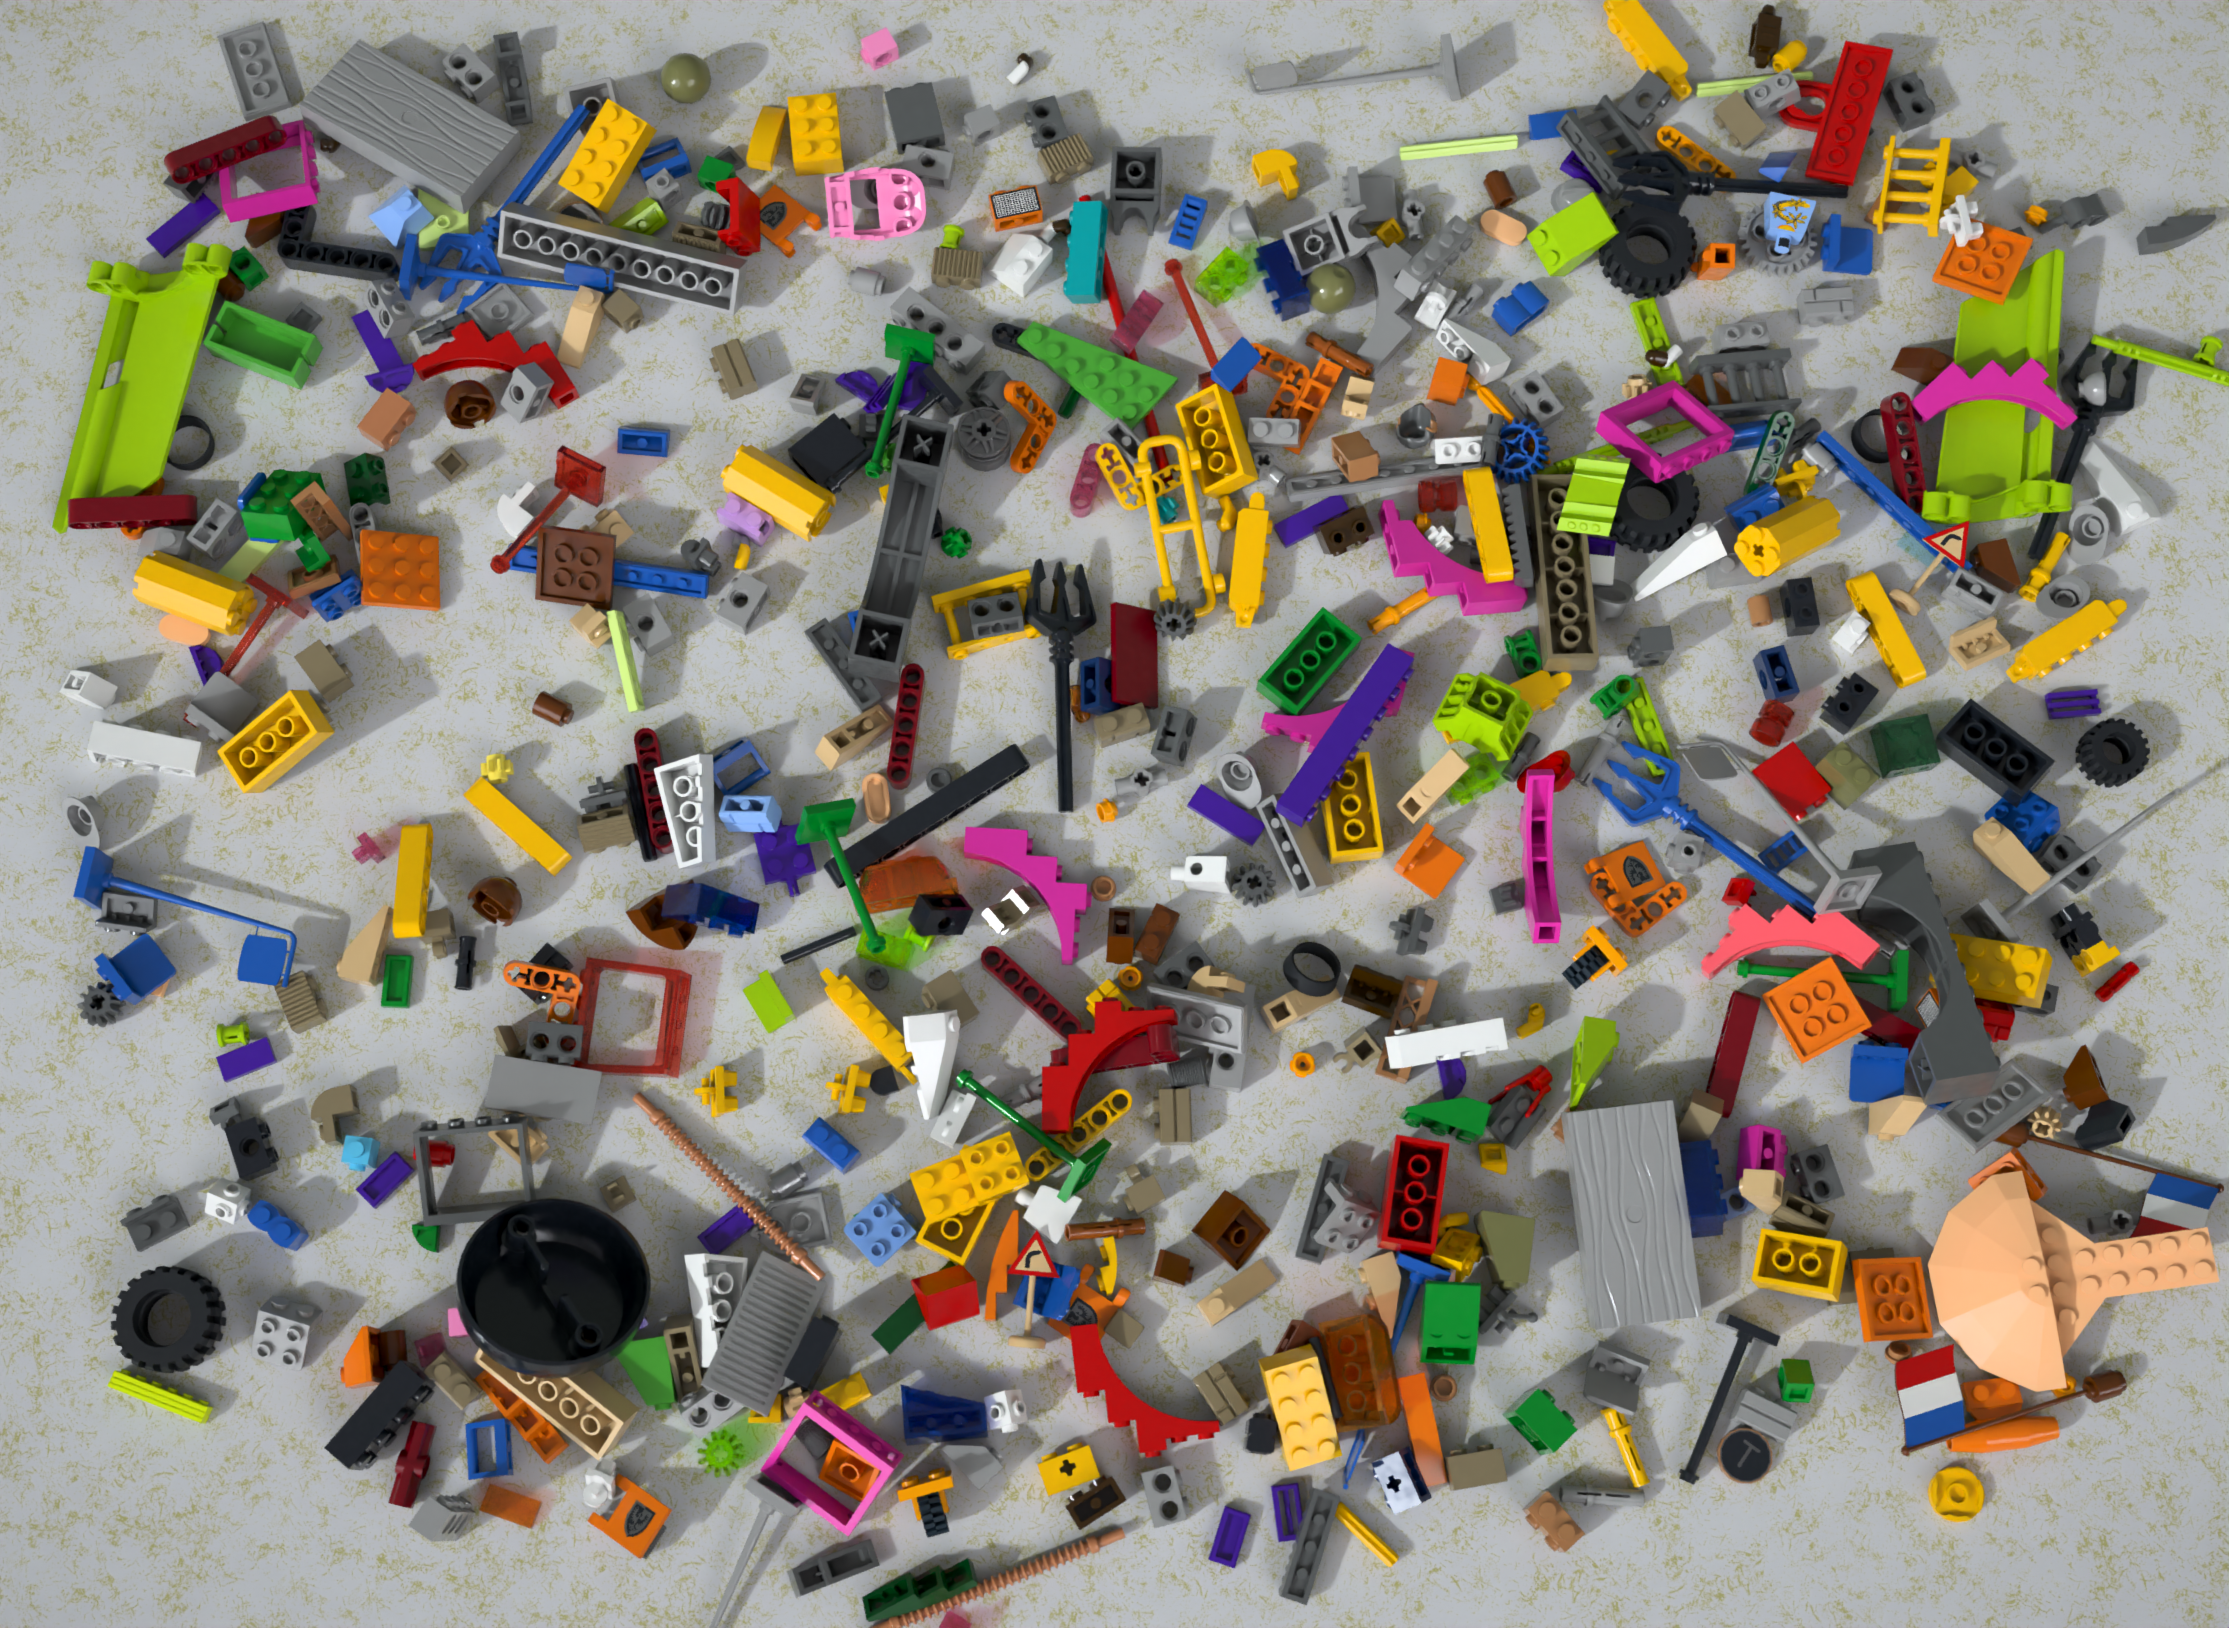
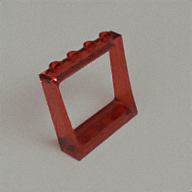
(671, 1024)

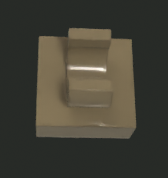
(618, 1194)

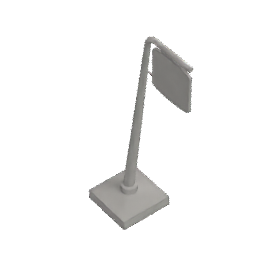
(1285, 74)
(1845, 888)
(1990, 924)
(772, 1499)

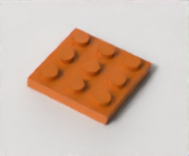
(1984, 265)
(399, 570)
(1817, 1010)
(1892, 1299)

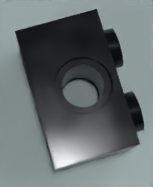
(1799, 606)
(940, 914)
(240, 1138)

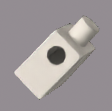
(1214, 875)
(1048, 1212)

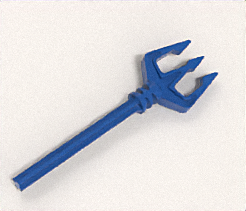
(479, 248)
(1664, 802)

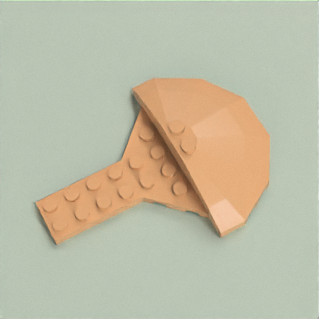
(2025, 1284)

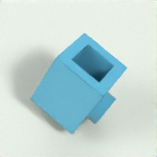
(360, 1153)

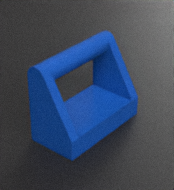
(676, 166)
(1749, 435)
(730, 756)
(503, 1448)

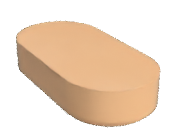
(1503, 228)
(184, 631)
(876, 798)

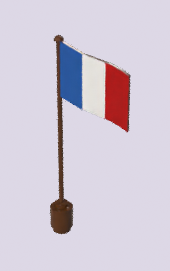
(2170, 1202)
(1934, 1403)

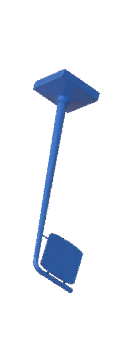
(574, 274)
(261, 956)
(1420, 1269)

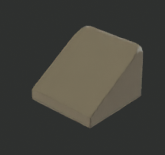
(449, 463)
(1123, 1328)

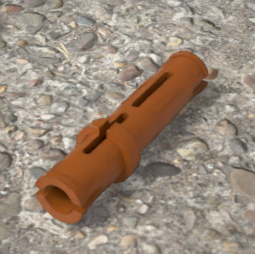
(1331, 350)
(1115, 1228)

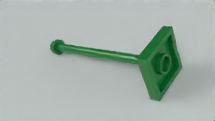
(906, 346)
(829, 823)
(1895, 980)
(1082, 1168)

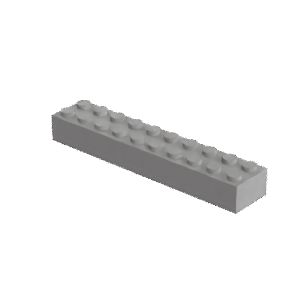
(639, 260)

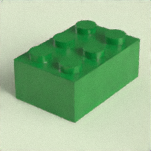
(270, 510)
(1540, 1421)

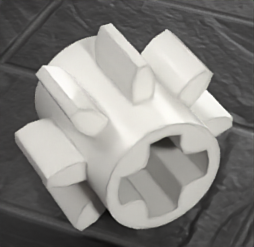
(1440, 539)

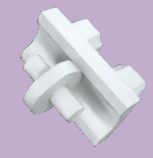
(1958, 221)
(1435, 305)
(600, 1483)

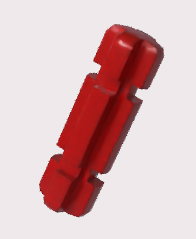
(2117, 981)

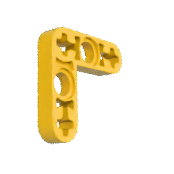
(1137, 488)

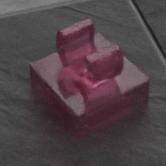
(367, 850)
(429, 1348)

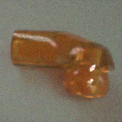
(1075, 704)

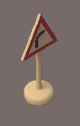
(1949, 543)
(1033, 1262)

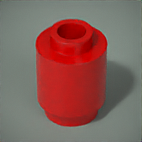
(441, 1153)

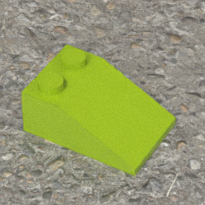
(1572, 235)
(1591, 1051)

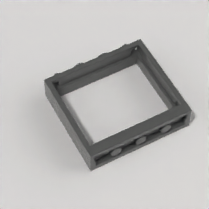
(468, 1213)

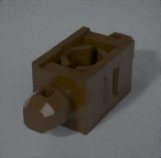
(1765, 36)

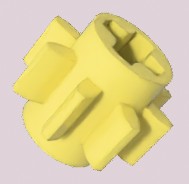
(497, 769)

